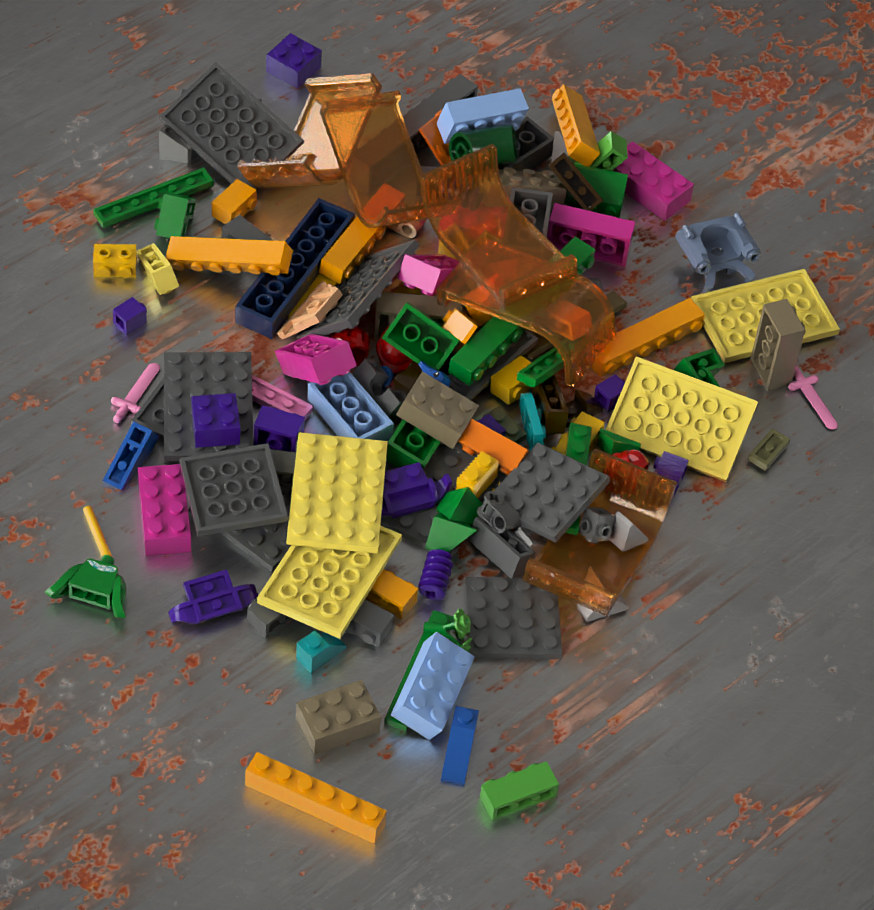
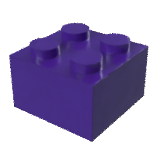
(293, 60)
(215, 420)
(278, 429)

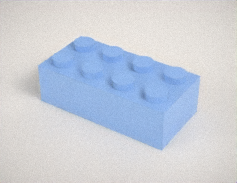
(482, 112)
(350, 409)
(432, 686)

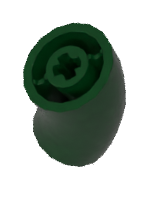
(502, 137)

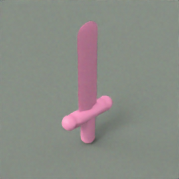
(805, 385)
(135, 393)

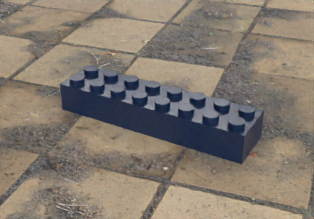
(273, 297)

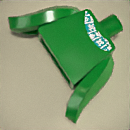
(93, 583)

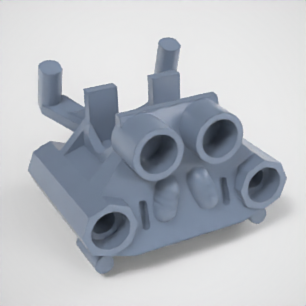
(719, 246)

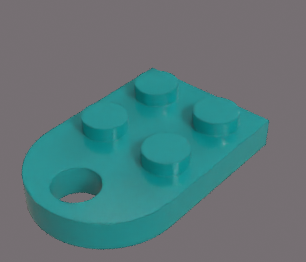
(531, 420)

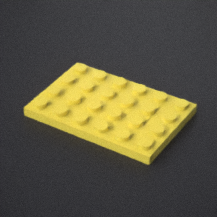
(735, 312)
(682, 417)
(337, 493)
(326, 584)

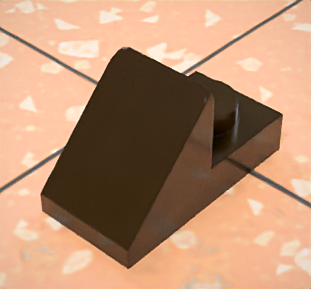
(582, 403)

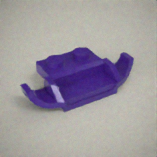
(410, 491)
(211, 598)

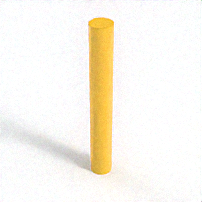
(97, 532)

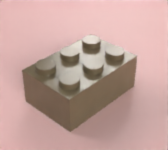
(437, 410)
(338, 717)

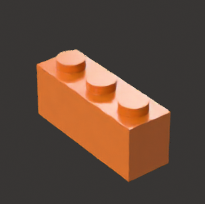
(480, 438)

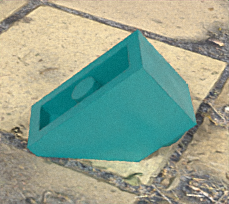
(318, 649)

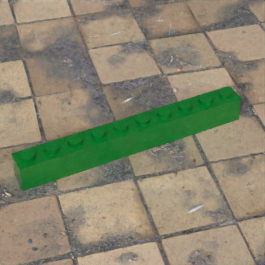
(499, 334)

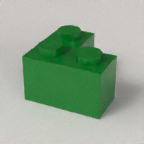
(174, 215)
(701, 366)

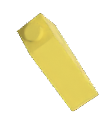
(157, 269)

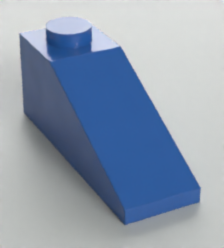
(131, 455)
(460, 745)

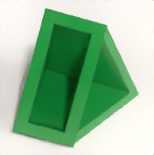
(613, 443)
(460, 505)
(447, 533)

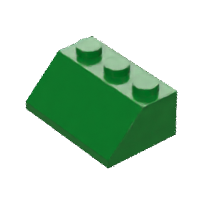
(608, 185)
(420, 337)
(410, 446)

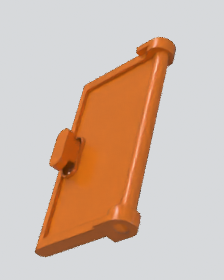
(433, 138)

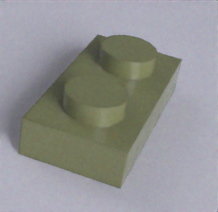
(513, 430)
(769, 449)

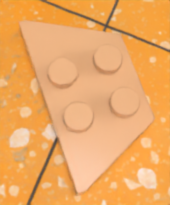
(312, 310)

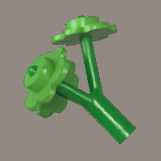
(460, 625)

